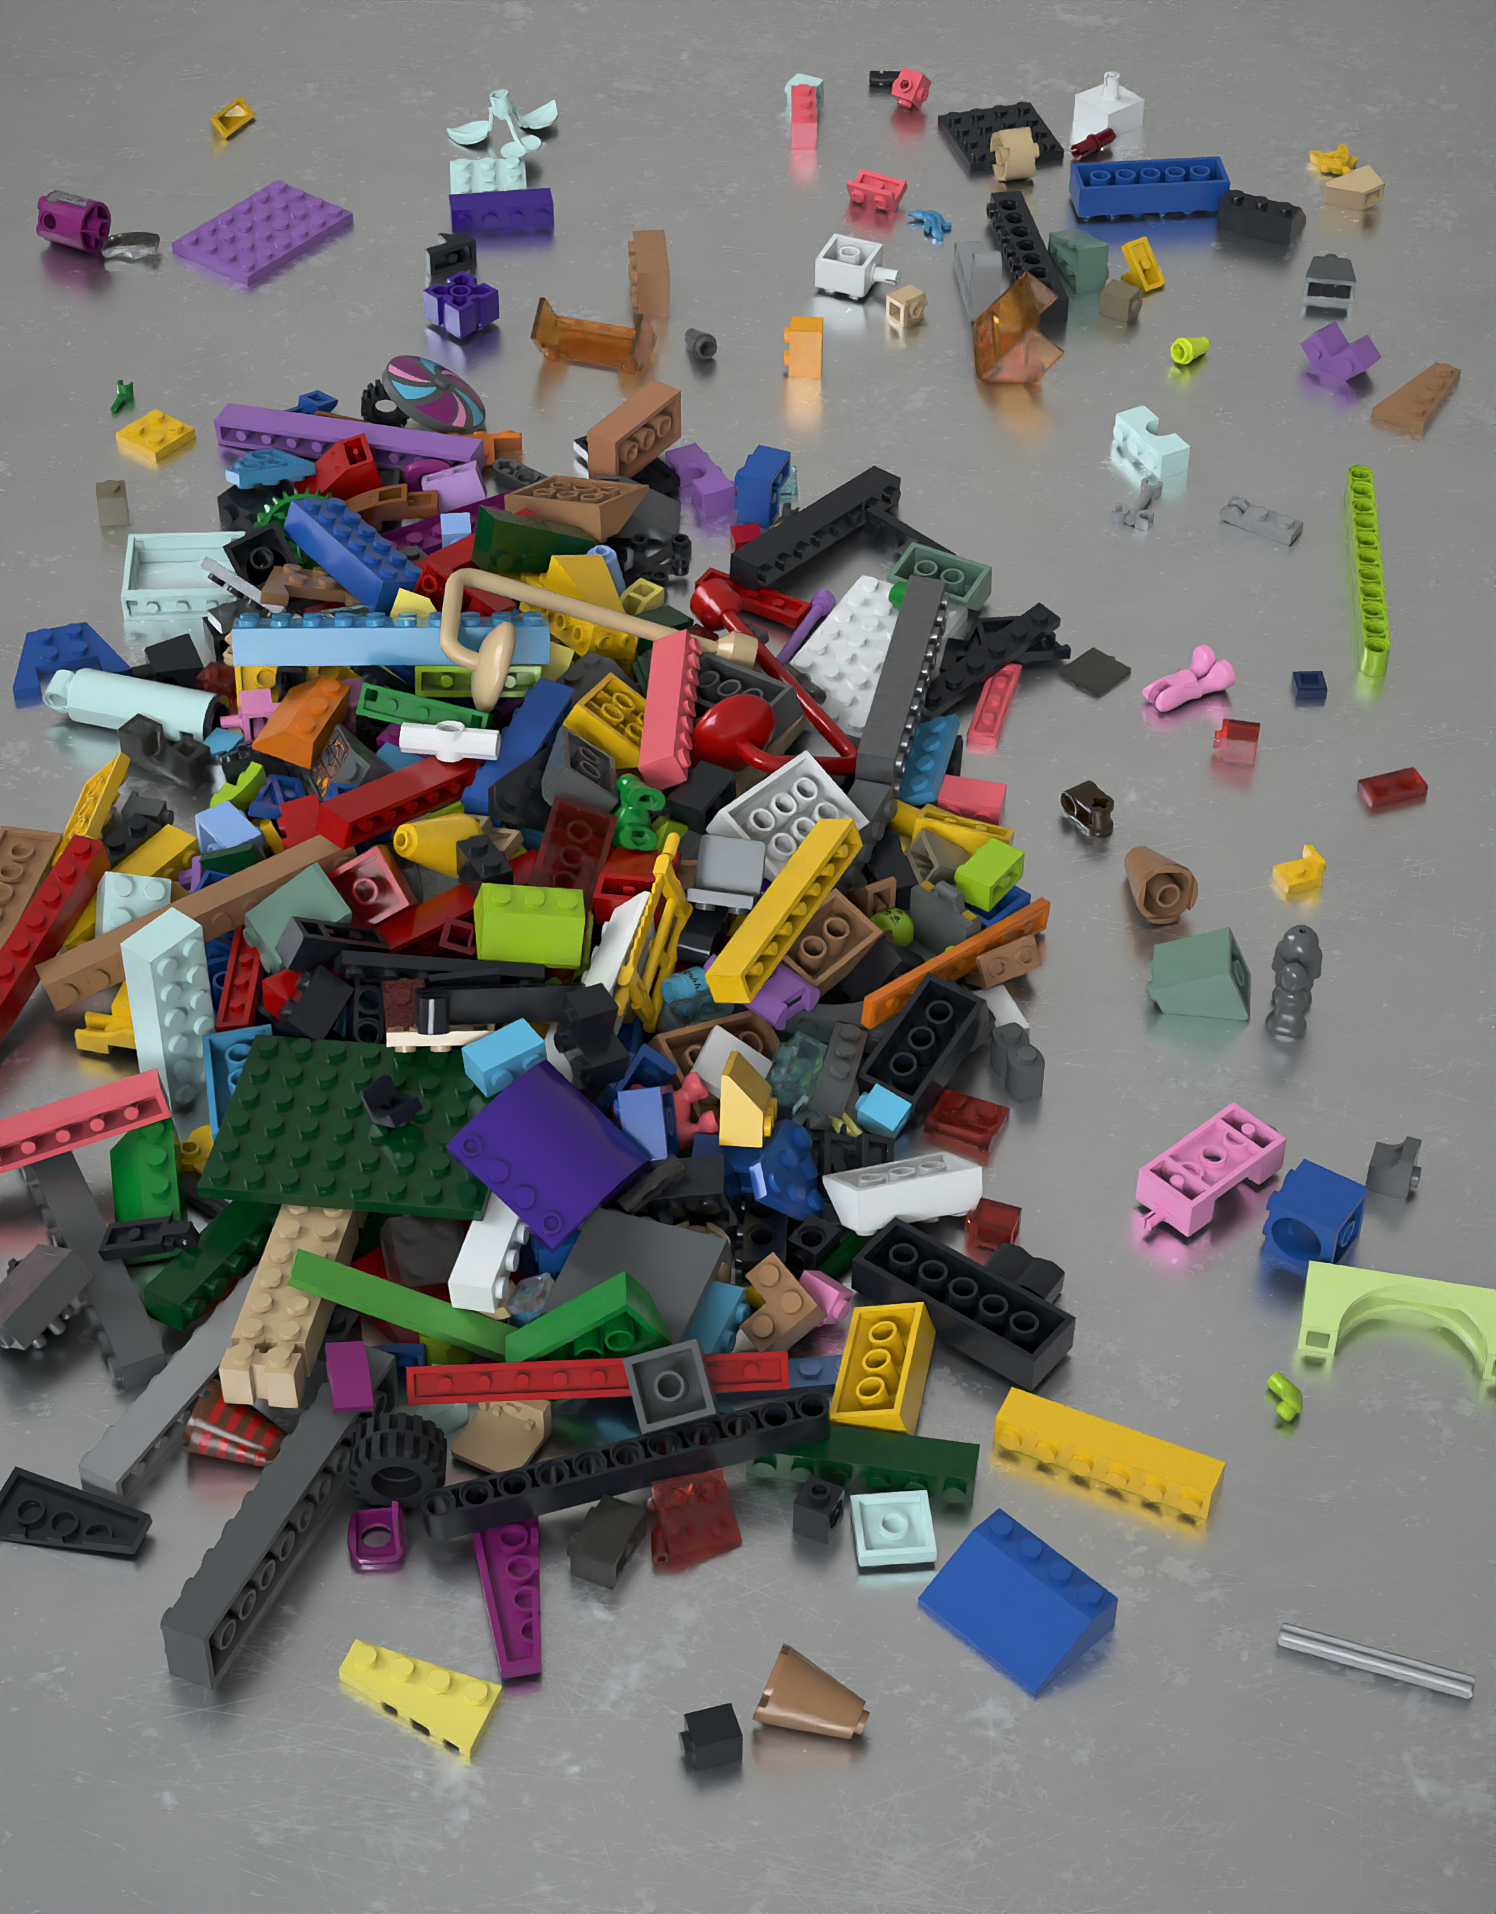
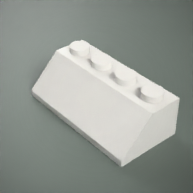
(616, 947)
(905, 1189)

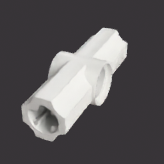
(450, 741)

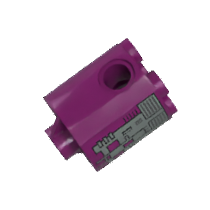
(73, 221)

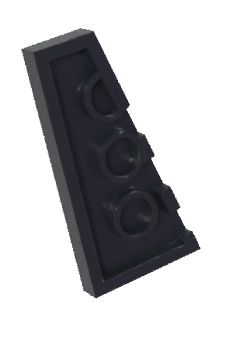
(61, 1515)

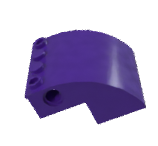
(547, 1154)

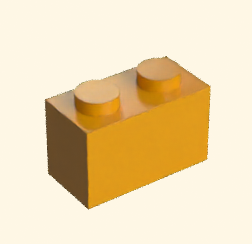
(805, 347)

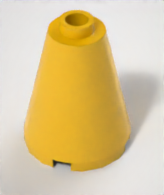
(434, 841)

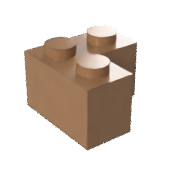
(788, 1310)

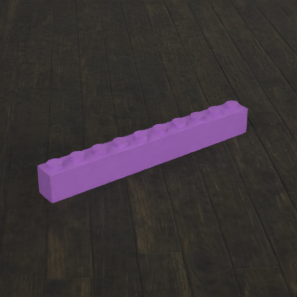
(314, 435)

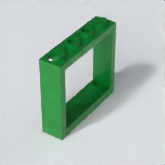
(402, 707)

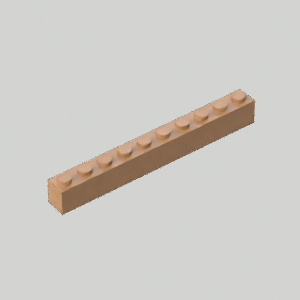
(216, 907)

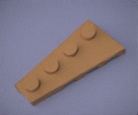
(1418, 399)

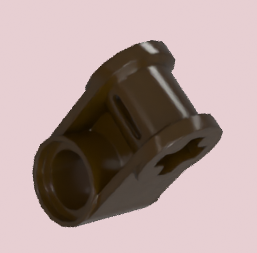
(1089, 807)

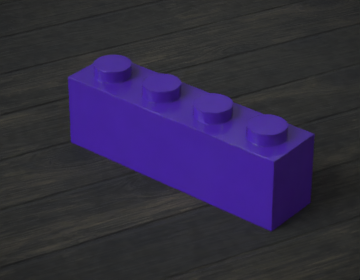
(501, 210)

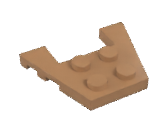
(303, 583)

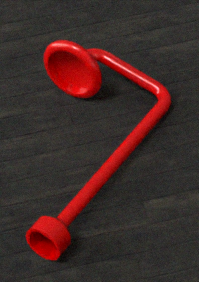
(741, 726)

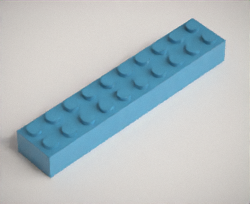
(375, 639)

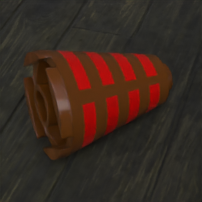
(232, 1430)

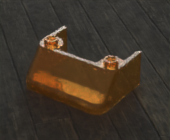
(1008, 335)
(592, 341)

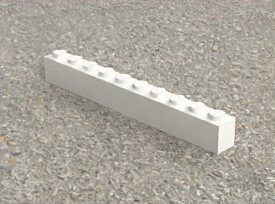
(494, 1243)

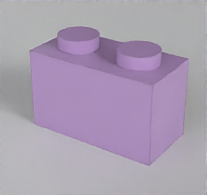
(456, 486)

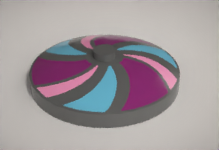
(433, 395)

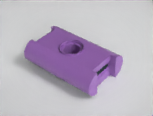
(781, 995)

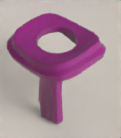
(415, 469)
(389, 1517)

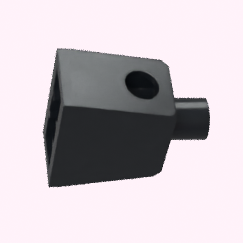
(171, 663)

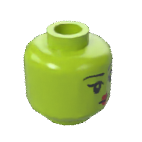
(897, 922)

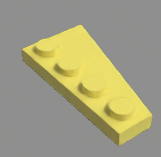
(439, 1698)

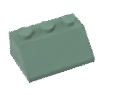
(966, 580)

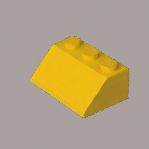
(745, 1104)

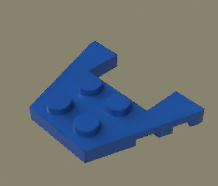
(63, 649)

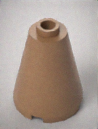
(1159, 885)
(809, 1699)

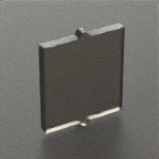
(1095, 671)

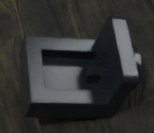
(387, 1105)

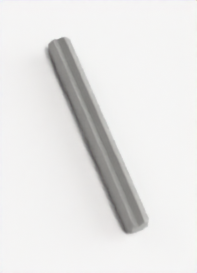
(1376, 1660)

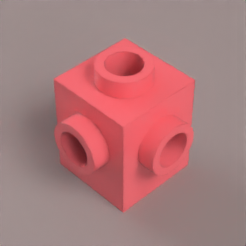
(910, 88)

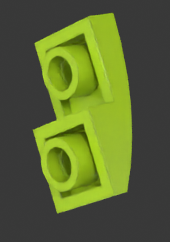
(245, 791)

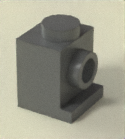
(148, 807)

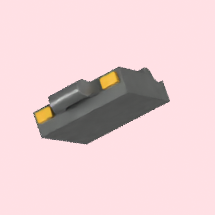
(941, 916)

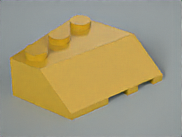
(611, 720)

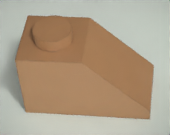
(874, 896)

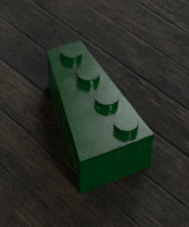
(522, 543)

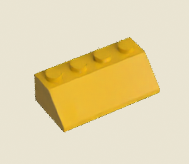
(884, 1368)

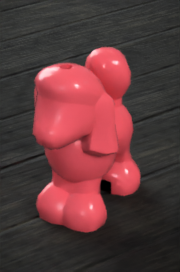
(692, 1090)

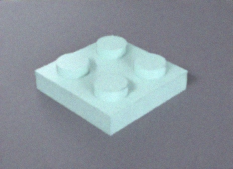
(893, 1528)

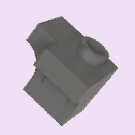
(1394, 1168)

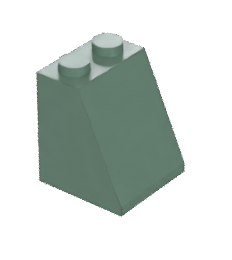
(304, 896)
(1201, 976)

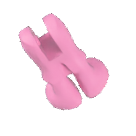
(1200, 678)

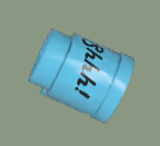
(683, 985)

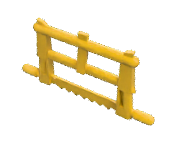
(630, 983)

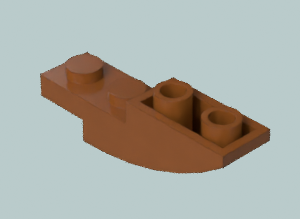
(394, 504)

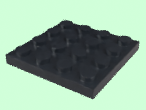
(972, 133)

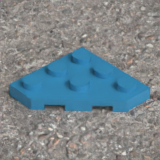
(268, 467)

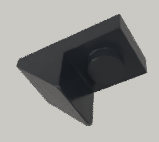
(450, 254)

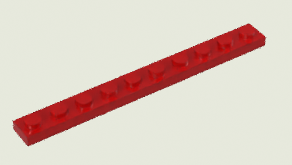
(577, 1378)

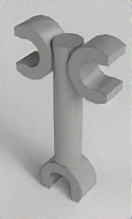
(1137, 514)

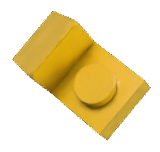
(1143, 265)

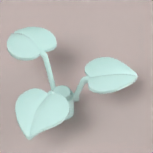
(502, 108)

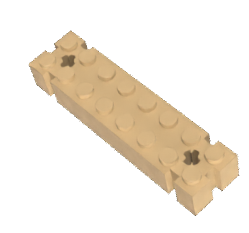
(279, 1324)

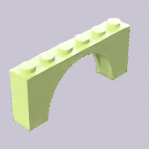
(1343, 1294)

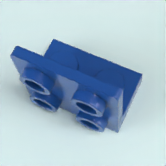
(644, 1068)

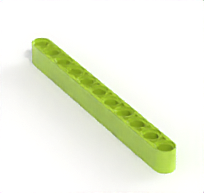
(1367, 571)

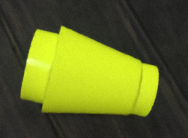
(1188, 349)

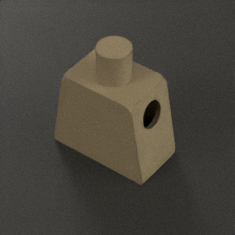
(935, 858)

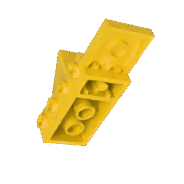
(589, 581)

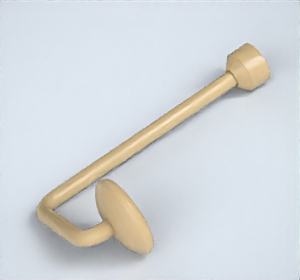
(495, 654)

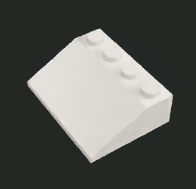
(785, 810)

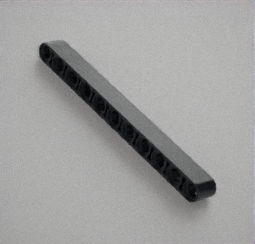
(625, 1466)

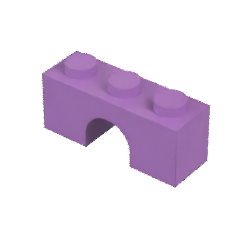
(710, 487)

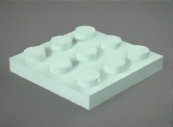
(487, 175)

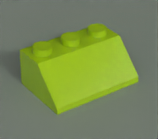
(529, 925)

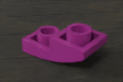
(349, 1376)

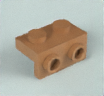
(1005, 963)

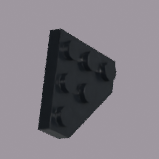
(519, 796)

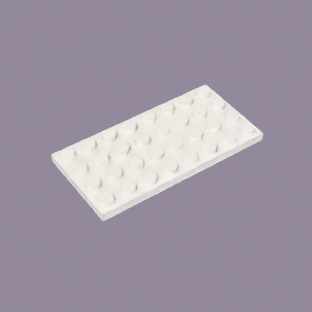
(851, 649)

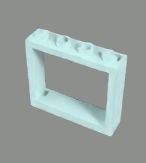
(173, 603)

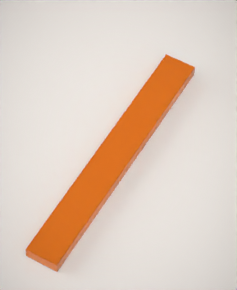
(954, 962)

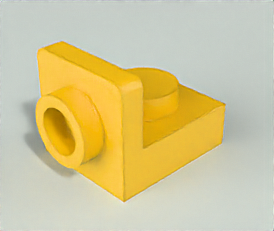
(1301, 873)

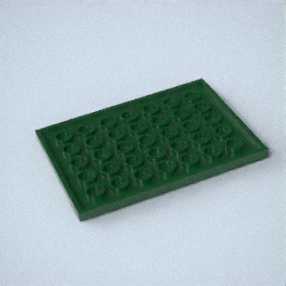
(307, 1139)

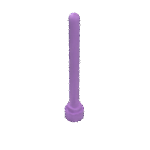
(821, 605)

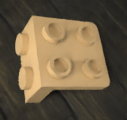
(504, 1434)

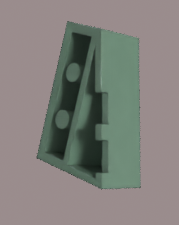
(1080, 259)

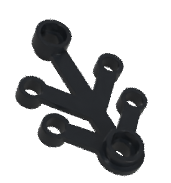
(679, 548)

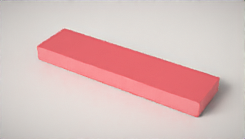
(994, 706)

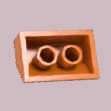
(305, 721)

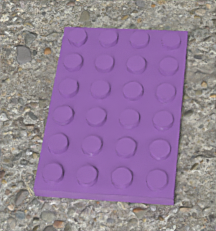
(262, 232)

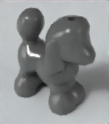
(1296, 967)

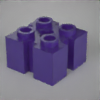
(461, 304)

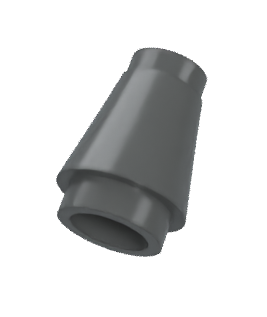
(700, 343)

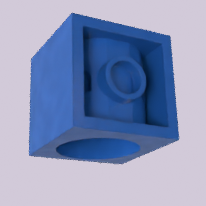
(1314, 1216)

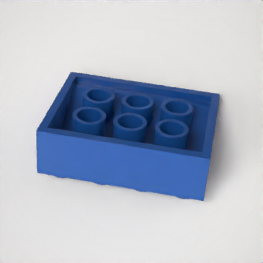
(1019, 1602)

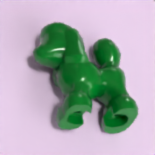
(634, 821)

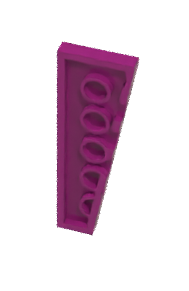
(511, 1589)

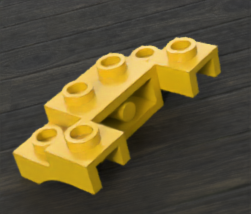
(107, 1031)

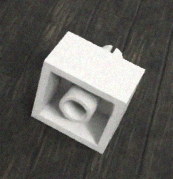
(1109, 107)

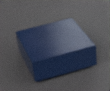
(1309, 684)

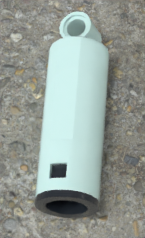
(114, 699)

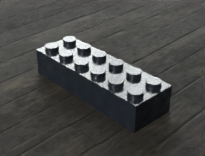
(966, 1303)

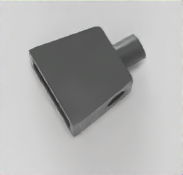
(1330, 280)

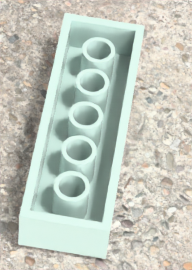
(170, 1002)

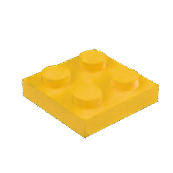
(155, 435)

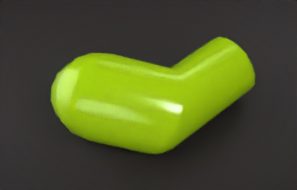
(1291, 1396)

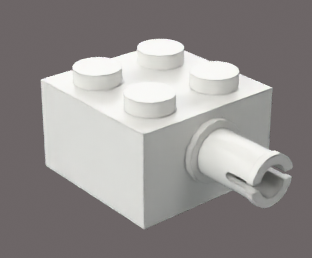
(852, 266)

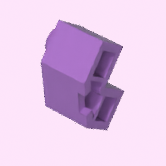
(1333, 354)

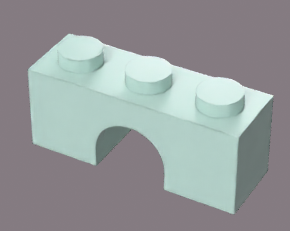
(1160, 454)

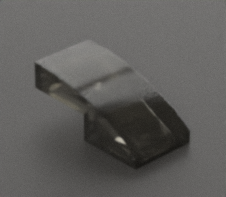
(136, 243)

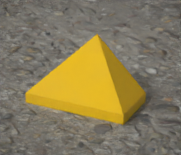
(232, 117)

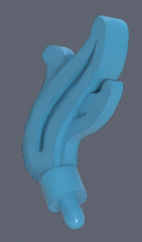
(933, 222)

